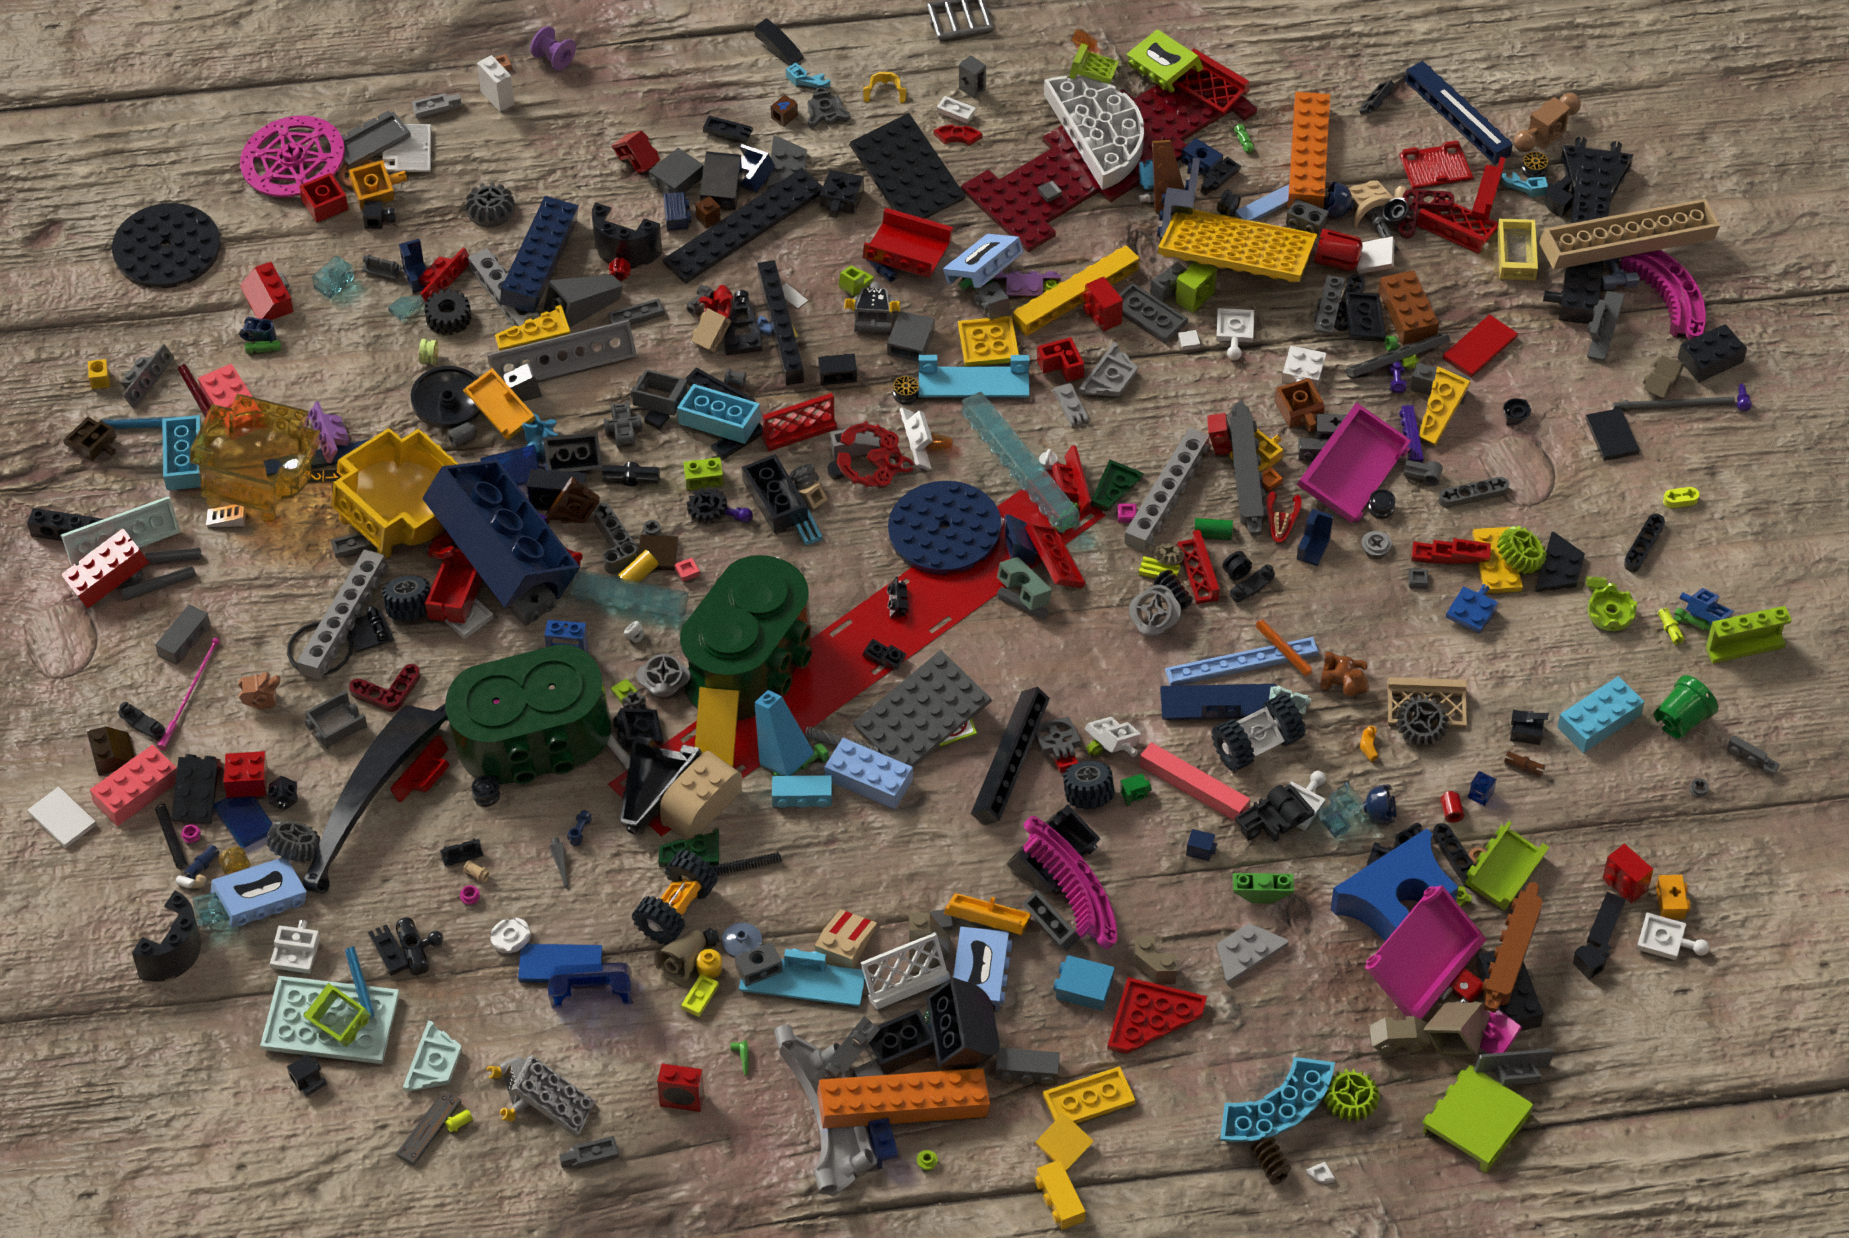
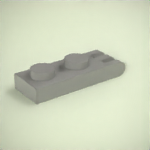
(1070, 404)

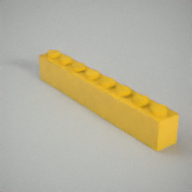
(1071, 292)

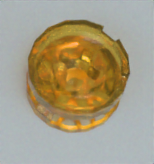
(233, 861)

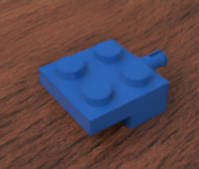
(1705, 606)
(1472, 608)

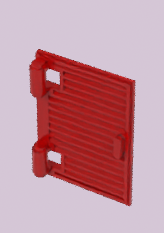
(1435, 165)

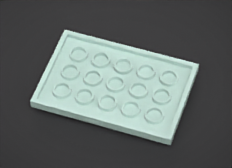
(292, 1033)

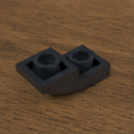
(883, 655)

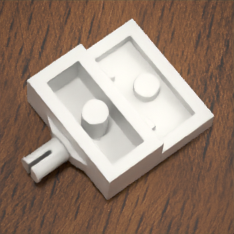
(1303, 364)
(1114, 735)
(295, 948)

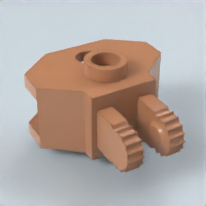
(259, 689)

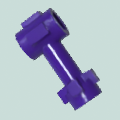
(1397, 385)

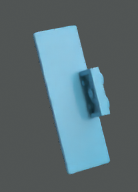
(809, 978)

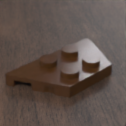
(573, 503)

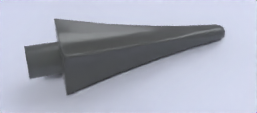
(557, 852)

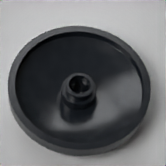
(440, 397)

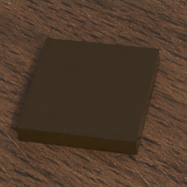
(662, 548)

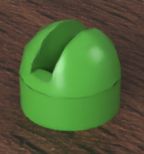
(1391, 343)

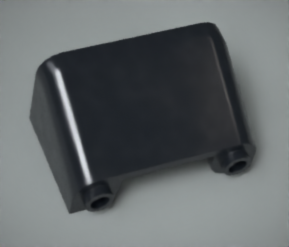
(1073, 830)

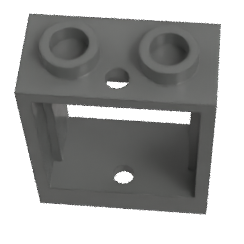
(660, 381)

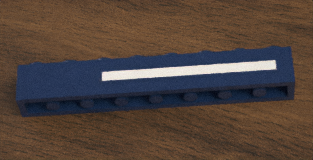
(1458, 112)

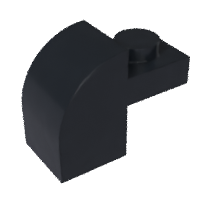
(1558, 198)

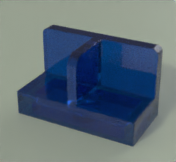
(882, 1140)

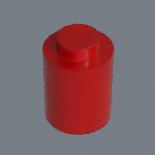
(1452, 807)

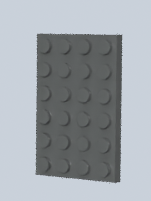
(922, 711)

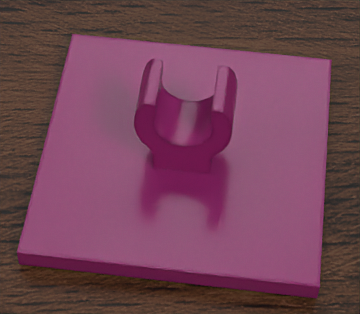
(1499, 1033)

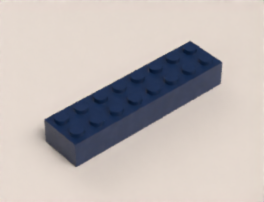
(539, 254)

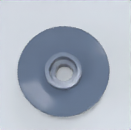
(734, 945)

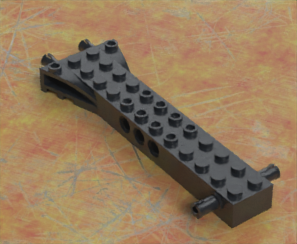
(1594, 183)

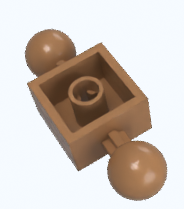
(1547, 123)

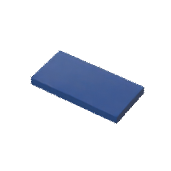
(540, 959)

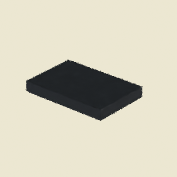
(1364, 316)
(1612, 434)

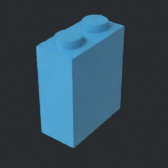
(1084, 982)

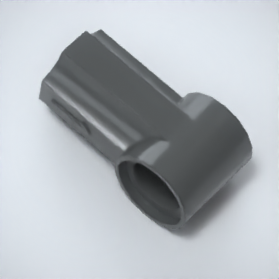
(1429, 472)

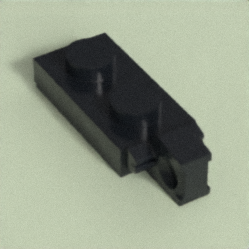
(1219, 175)

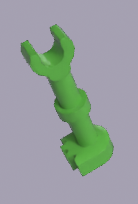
(1682, 616)
(819, 751)

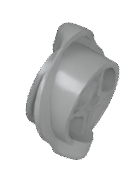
(1173, 612)
(649, 675)

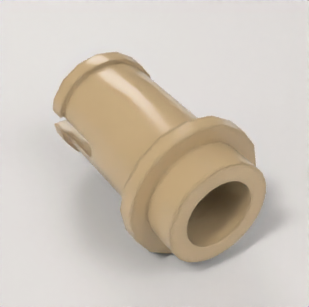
(476, 871)

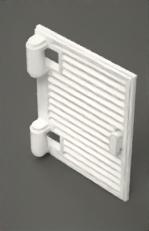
(412, 153)

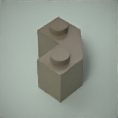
(1665, 374)
(1159, 967)
(1391, 1034)

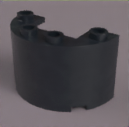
(618, 241)
(177, 950)

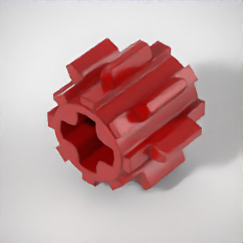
(619, 268)

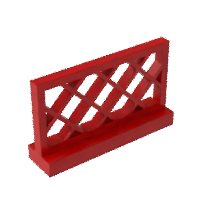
(1218, 73)
(1454, 230)
(802, 428)

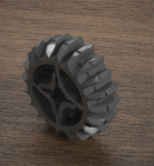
(1409, 728)
(293, 841)

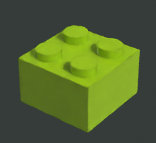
(1195, 286)

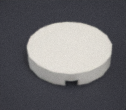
(510, 935)

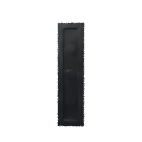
(706, 380)

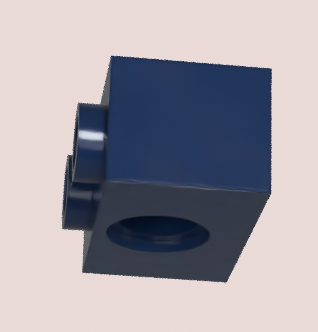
(1208, 156)

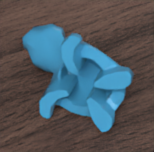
(537, 430)

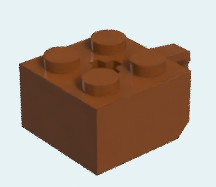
(1299, 404)

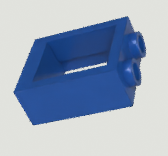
(575, 631)

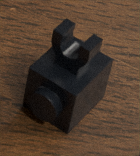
(375, 214)
(1591, 960)

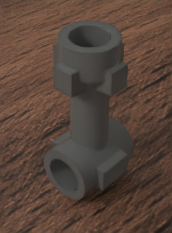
(694, 306)

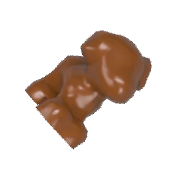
(1353, 680)

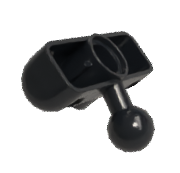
(408, 936)

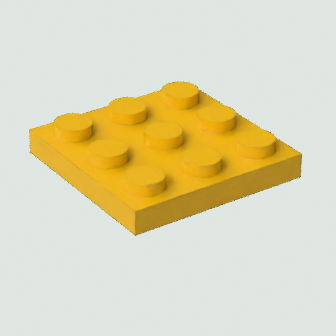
(987, 341)

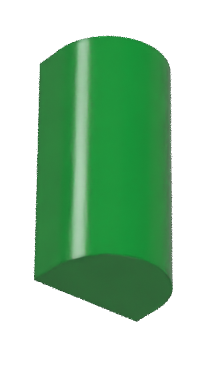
(1214, 528)

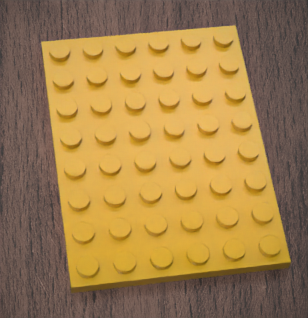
(1238, 244)

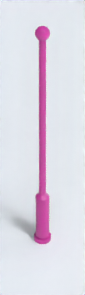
(162, 745)

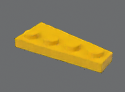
(545, 327)
(1444, 399)

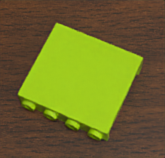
(1478, 1116)

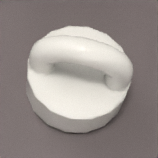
(1048, 459)
(632, 630)

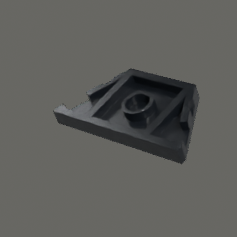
(1561, 565)

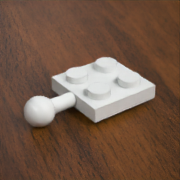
(1235, 326)
(1315, 801)
(1664, 938)

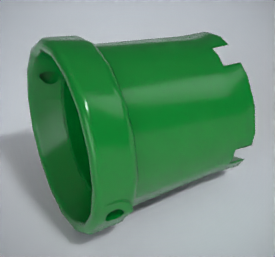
(1686, 707)

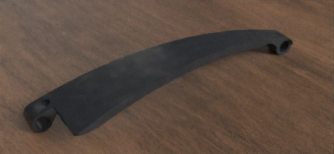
(386, 753)

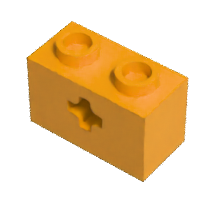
(1672, 896)

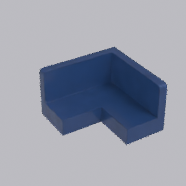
(757, 165)
(413, 263)
(1315, 538)

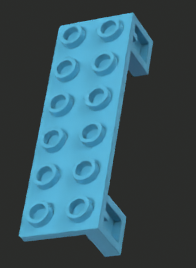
(967, 381)

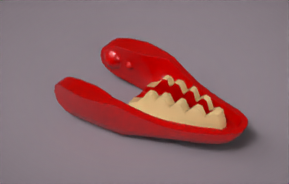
(1280, 522)

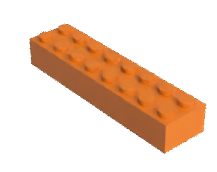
(1309, 148)
(903, 1098)

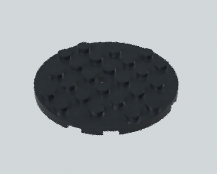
(146, 262)

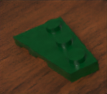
(1114, 485)

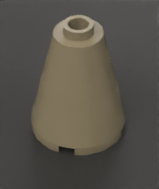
(680, 956)

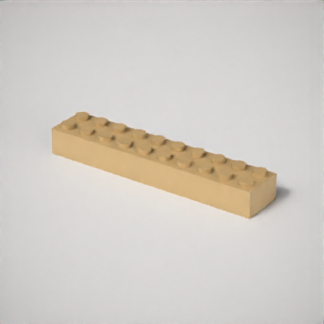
(1629, 234)

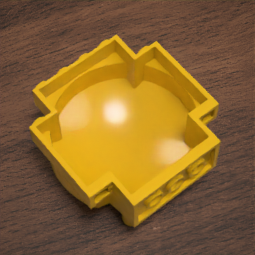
(386, 486)

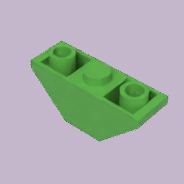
(1263, 886)

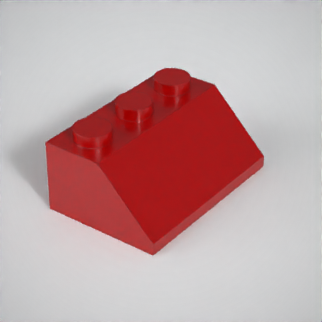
(266, 293)

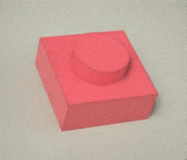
(687, 569)

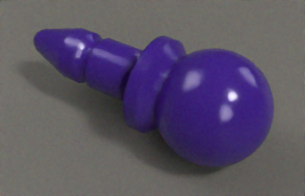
(1744, 402)
(744, 515)

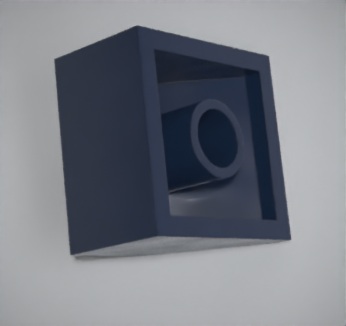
(1018, 540)

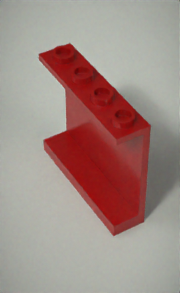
(908, 243)

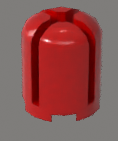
(1338, 250)

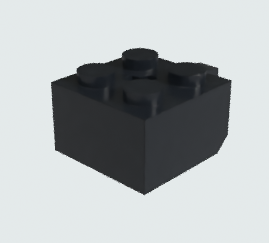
(841, 192)

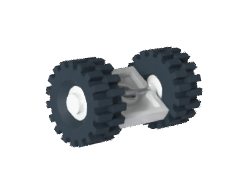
(1272, 725)

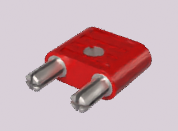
(1464, 986)

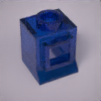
(1484, 784)

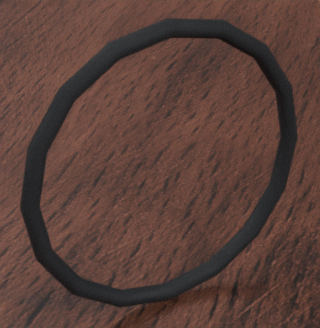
(309, 626)

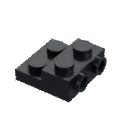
(637, 723)

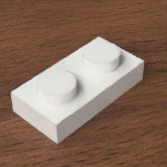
(956, 109)

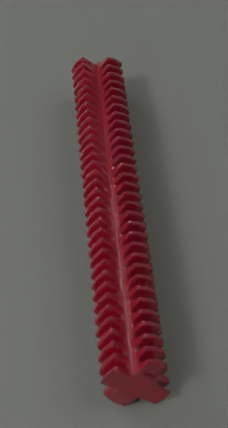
(194, 389)

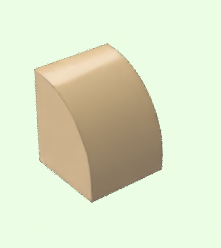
(813, 495)

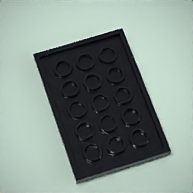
(907, 168)

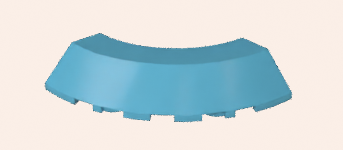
(1282, 1107)

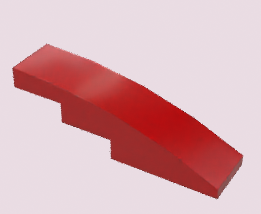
(1451, 552)

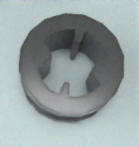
(652, 524)
(1699, 782)

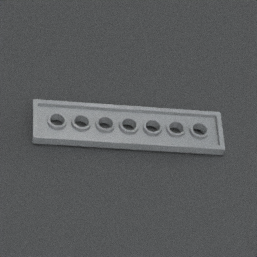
(569, 343)

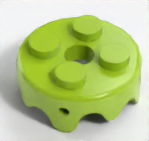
(1614, 599)

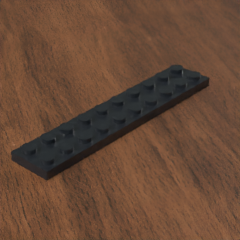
(743, 225)

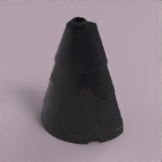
(648, 778)

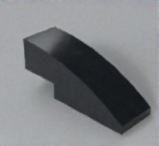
(777, 42)

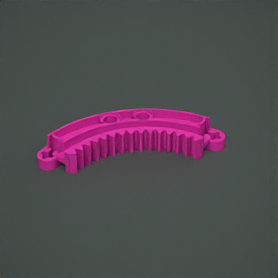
(1675, 285)
(1078, 880)

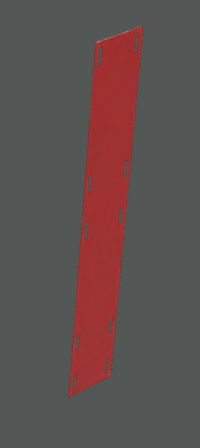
(837, 665)

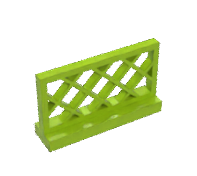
(1093, 65)

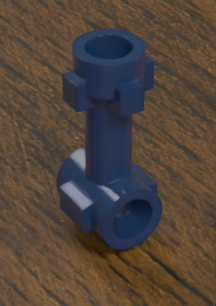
(574, 834)

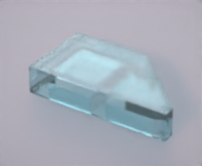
(405, 305)

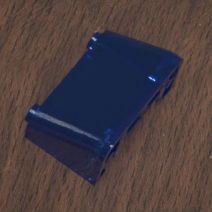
(568, 976)

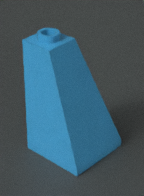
(779, 737)

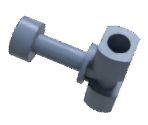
(1618, 276)

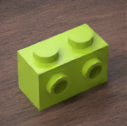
(703, 473)

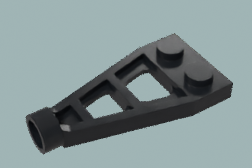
(746, 342)

